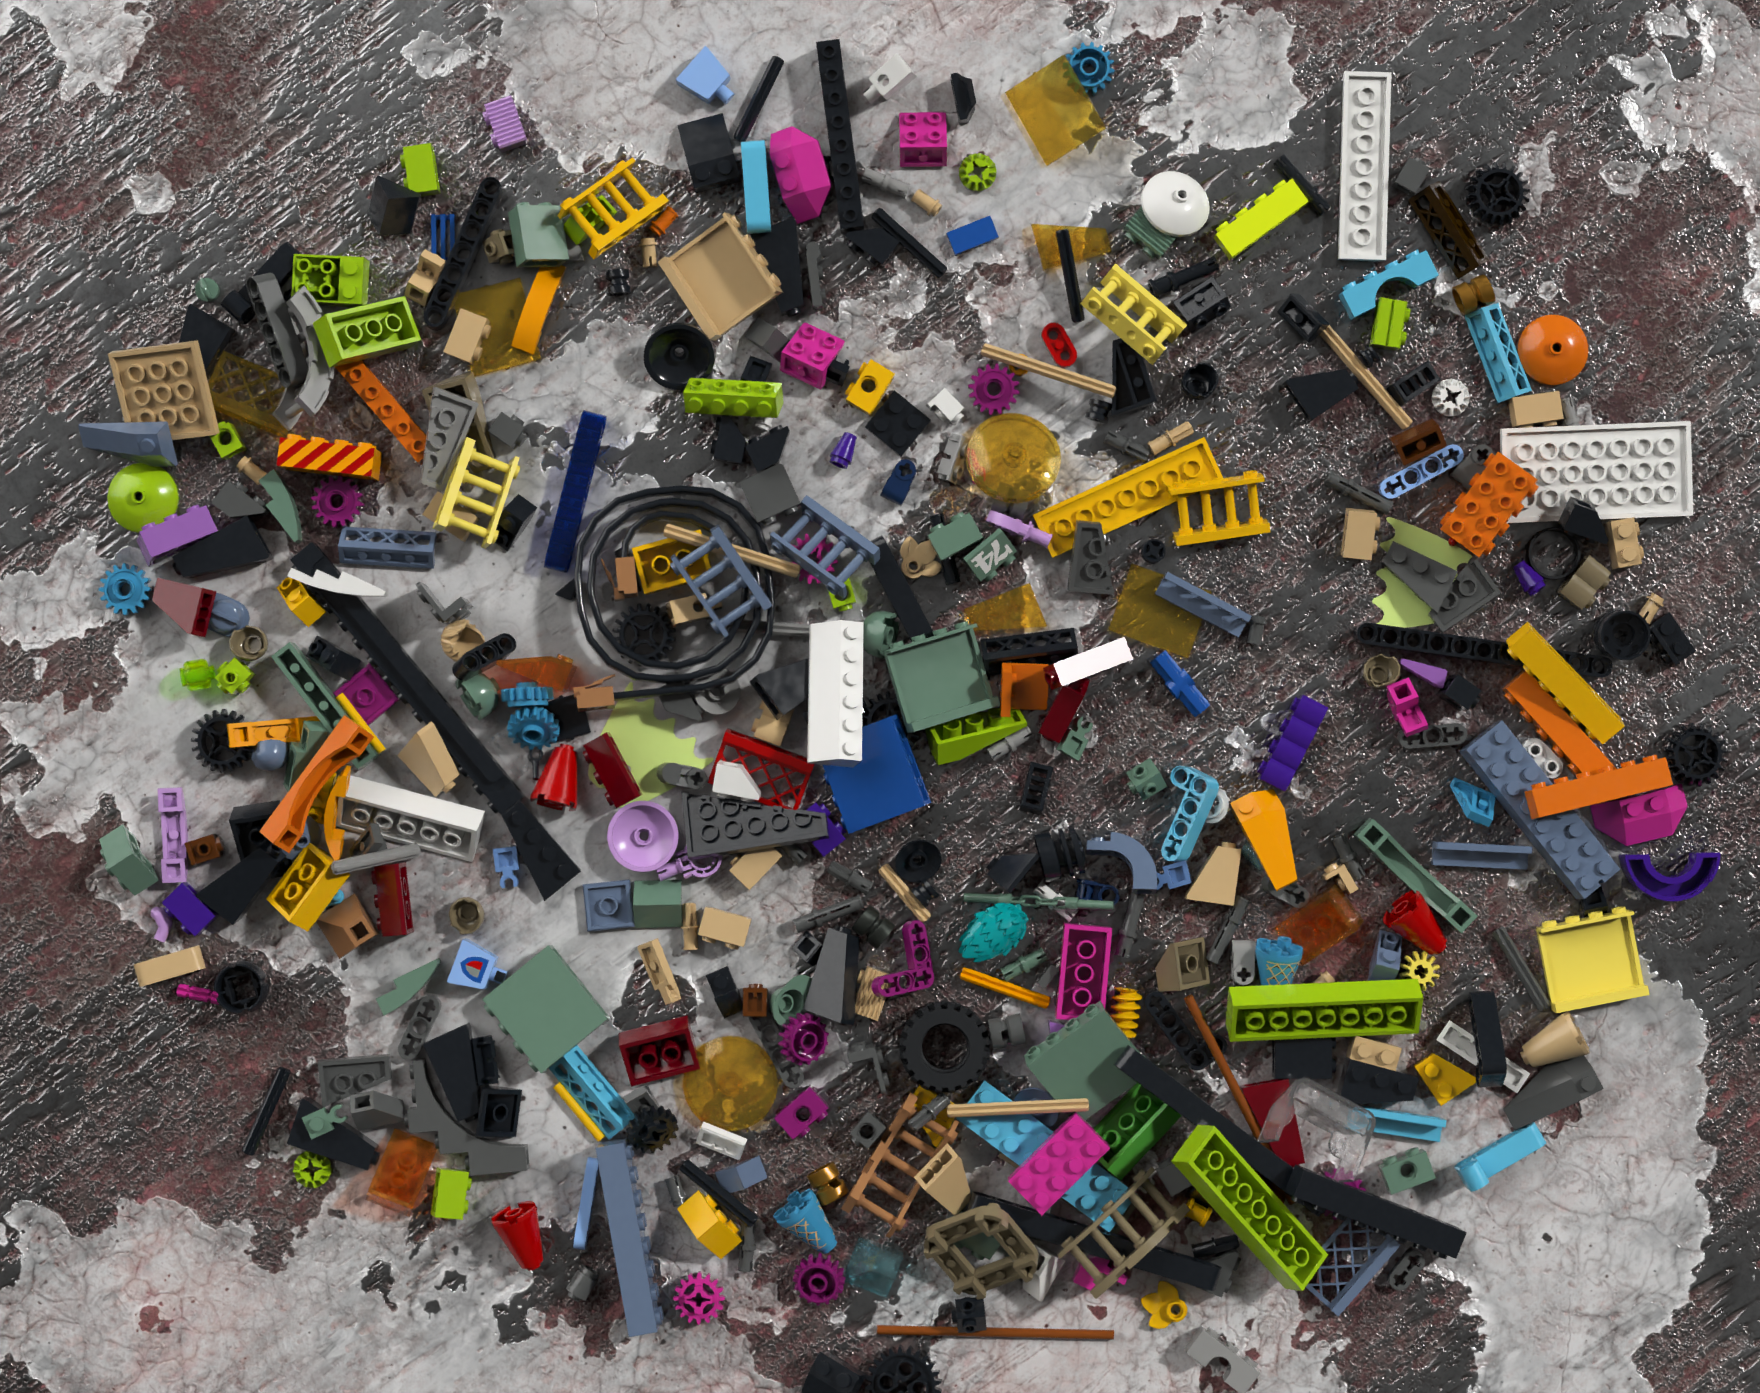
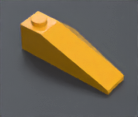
(1266, 829)

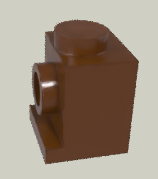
(195, 853)

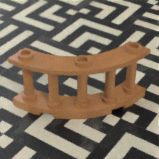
(883, 1154)

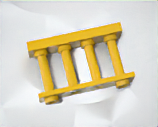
(617, 230)
(1232, 528)

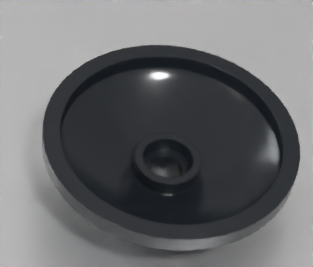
(674, 368)

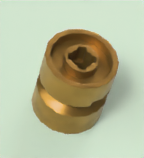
(1471, 295)
(828, 1184)

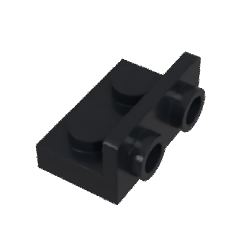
(1202, 304)
(1670, 640)

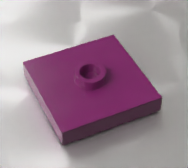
(368, 694)

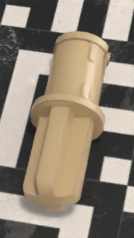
(1170, 438)
(690, 926)

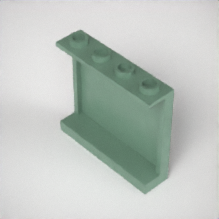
(939, 677)
(545, 1009)
(1081, 1060)

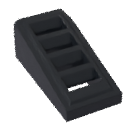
(1400, 391)
(1032, 808)

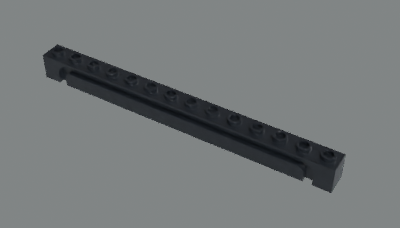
(412, 684)

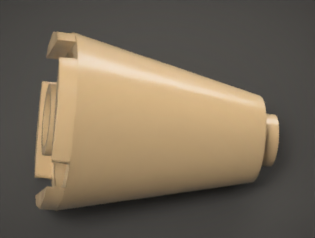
(1555, 1043)

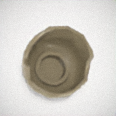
(248, 643)
(1381, 671)
(466, 915)

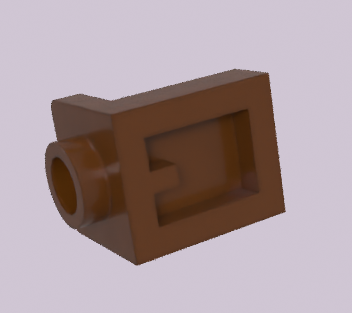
(755, 1001)

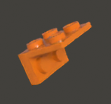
(1023, 687)

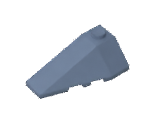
(135, 441)

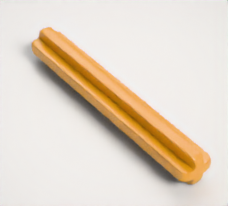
(1005, 988)

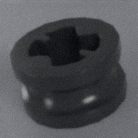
(1369, 356)

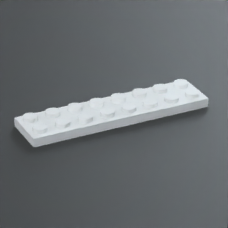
(1364, 166)

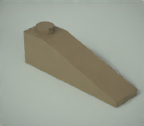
(466, 386)

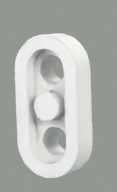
(1544, 757)

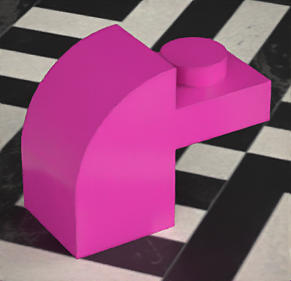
(1405, 707)
(1084, 1279)

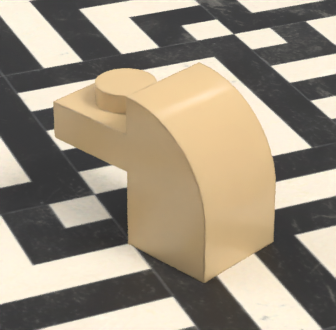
(425, 278)

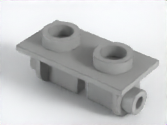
(953, 468)

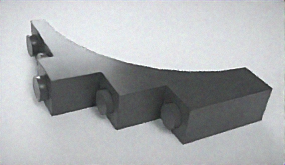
(430, 1115)

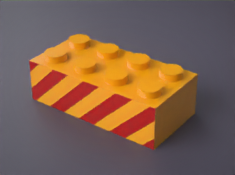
(329, 458)

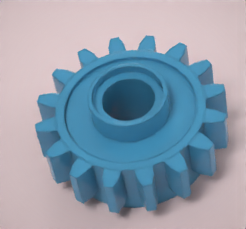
(1098, 59)
(113, 589)
(527, 695)
(533, 727)

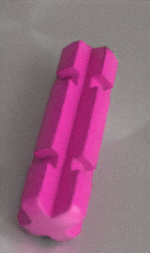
(197, 993)

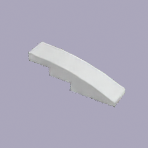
(345, 584)
(1464, 1045)

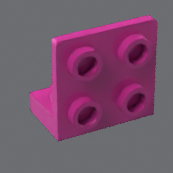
(923, 139)
(810, 355)

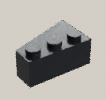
(1131, 380)
(1373, 1084)

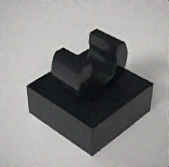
(837, 372)

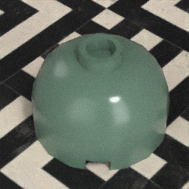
(879, 631)
(479, 695)

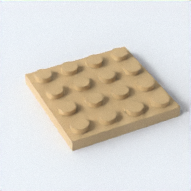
(165, 386)

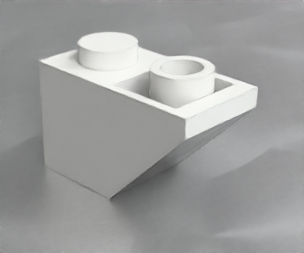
(736, 781)
(1047, 1270)

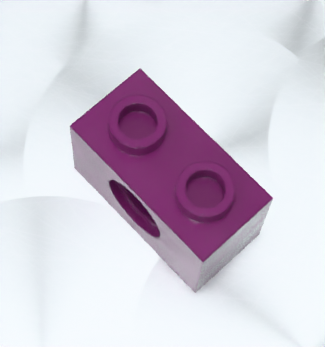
(806, 1099)

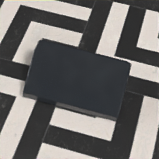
(1302, 317)

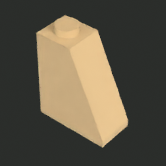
(430, 760)
(1217, 877)
(946, 1180)

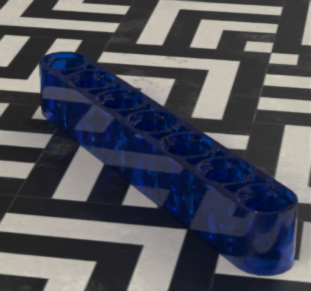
(575, 491)

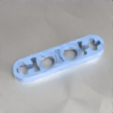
(1421, 472)
(586, 1204)

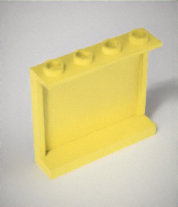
(1590, 960)

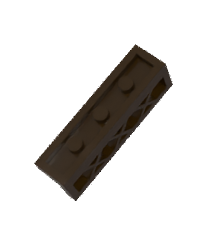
(1454, 224)

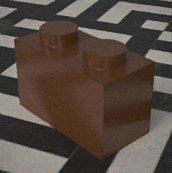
(1418, 442)

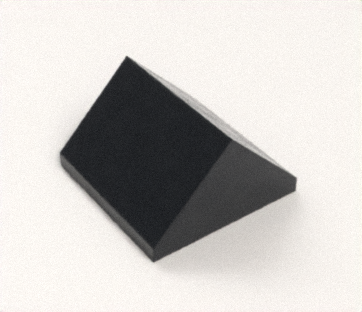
(392, 207)
(498, 1111)

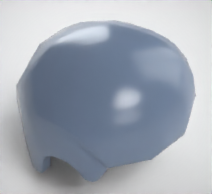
(270, 755)

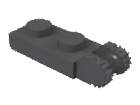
(815, 274)

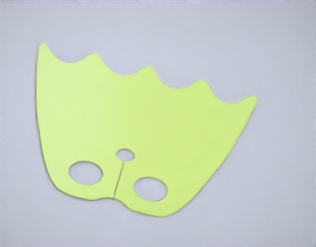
(1399, 602)
(647, 745)

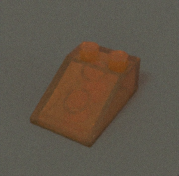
(547, 670)
(1321, 923)
(401, 1172)

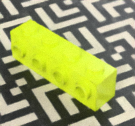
(1260, 219)

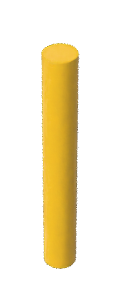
(355, 716)
(579, 1112)

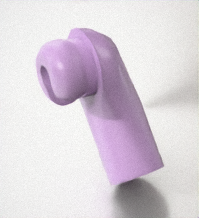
(163, 921)

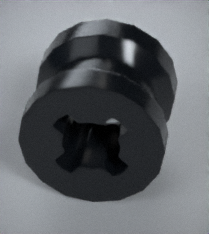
(1098, 411)
(1156, 549)
(925, 892)

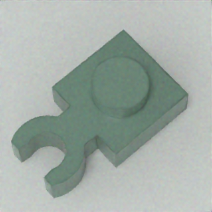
(1073, 741)
(321, 1121)

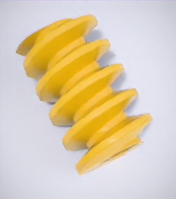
(1125, 1010)

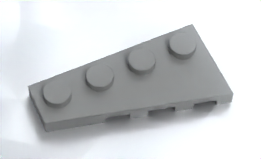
(446, 431)

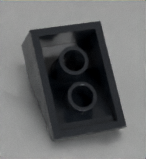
(709, 153)
(245, 825)
(832, 1375)

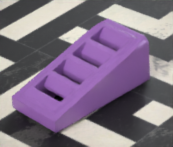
(1430, 674)

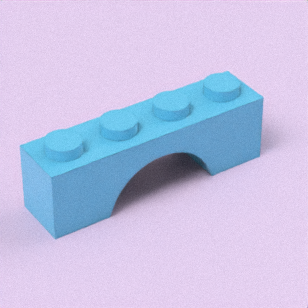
(1414, 271)

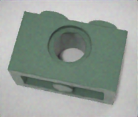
(1420, 1170)

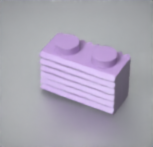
(505, 124)

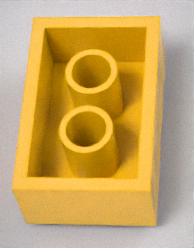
(654, 564)
(307, 887)

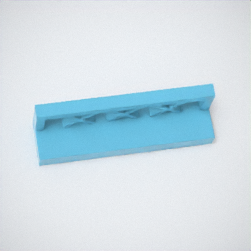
(1495, 353)
(595, 1089)
(1407, 1124)

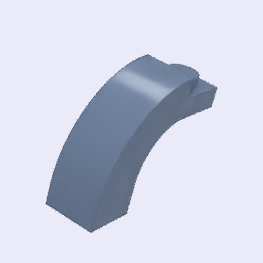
(1133, 854)

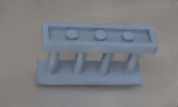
(829, 525)
(743, 580)

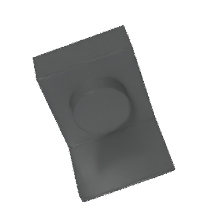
(369, 841)
(640, 1099)

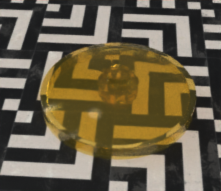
(1013, 458)
(733, 1083)

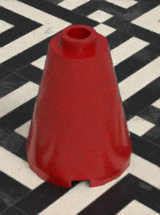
(558, 780)
(1416, 923)
(521, 1233)

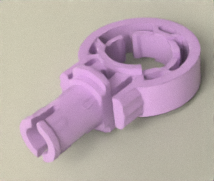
(1016, 527)
(676, 867)

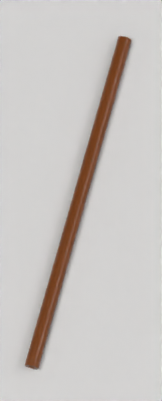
(1226, 1072)
(996, 1332)

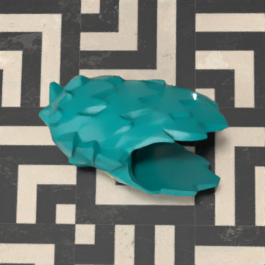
(993, 932)

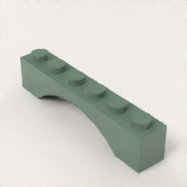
(1413, 875)

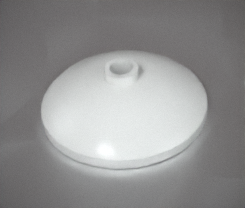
(1168, 211)

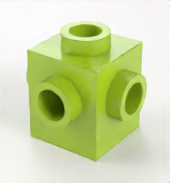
(242, 673)

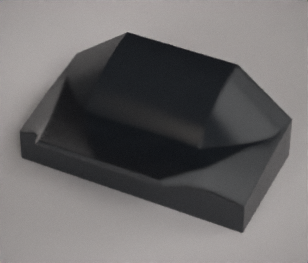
(963, 97)

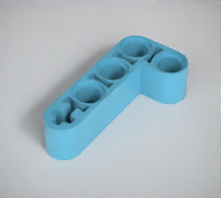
(756, 186)
(1185, 813)
(1499, 1155)

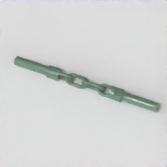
(1071, 903)

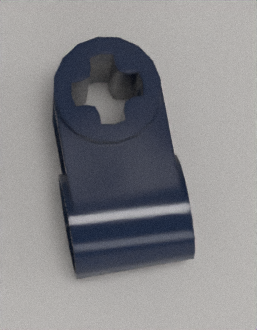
(897, 485)
(1094, 890)

